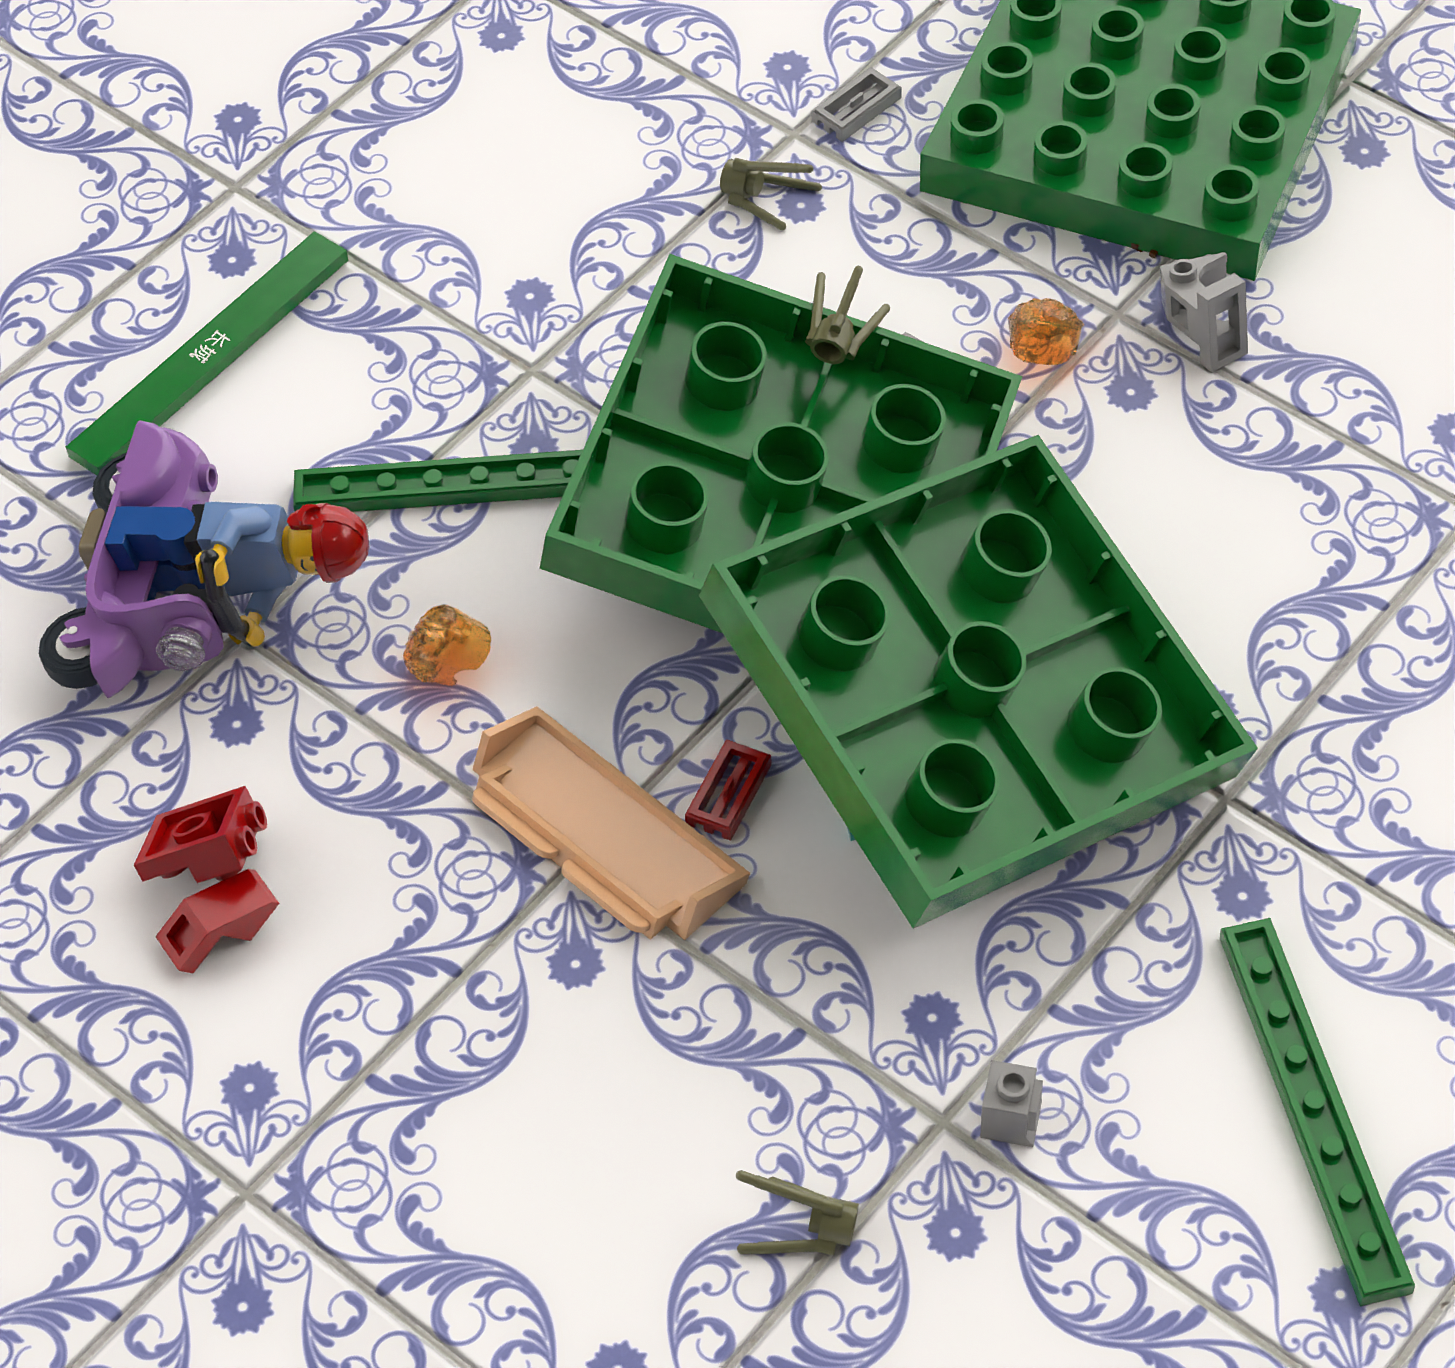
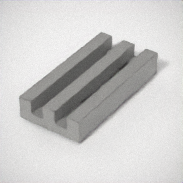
(862, 106)

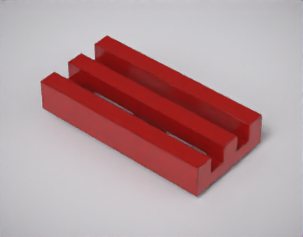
(713, 820)

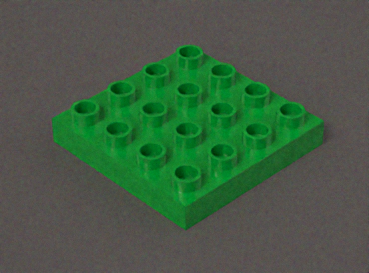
(1144, 118)
(741, 435)
(975, 677)

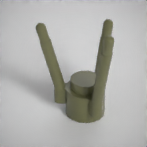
(746, 179)
(833, 337)
(830, 1218)

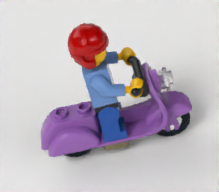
(165, 535)

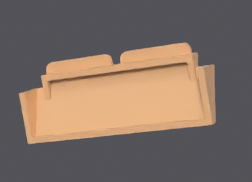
(600, 827)

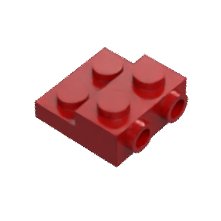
(205, 836)

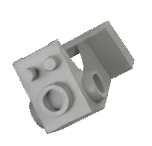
(1192, 298)

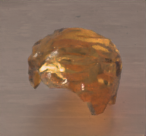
(1044, 331)
(446, 644)

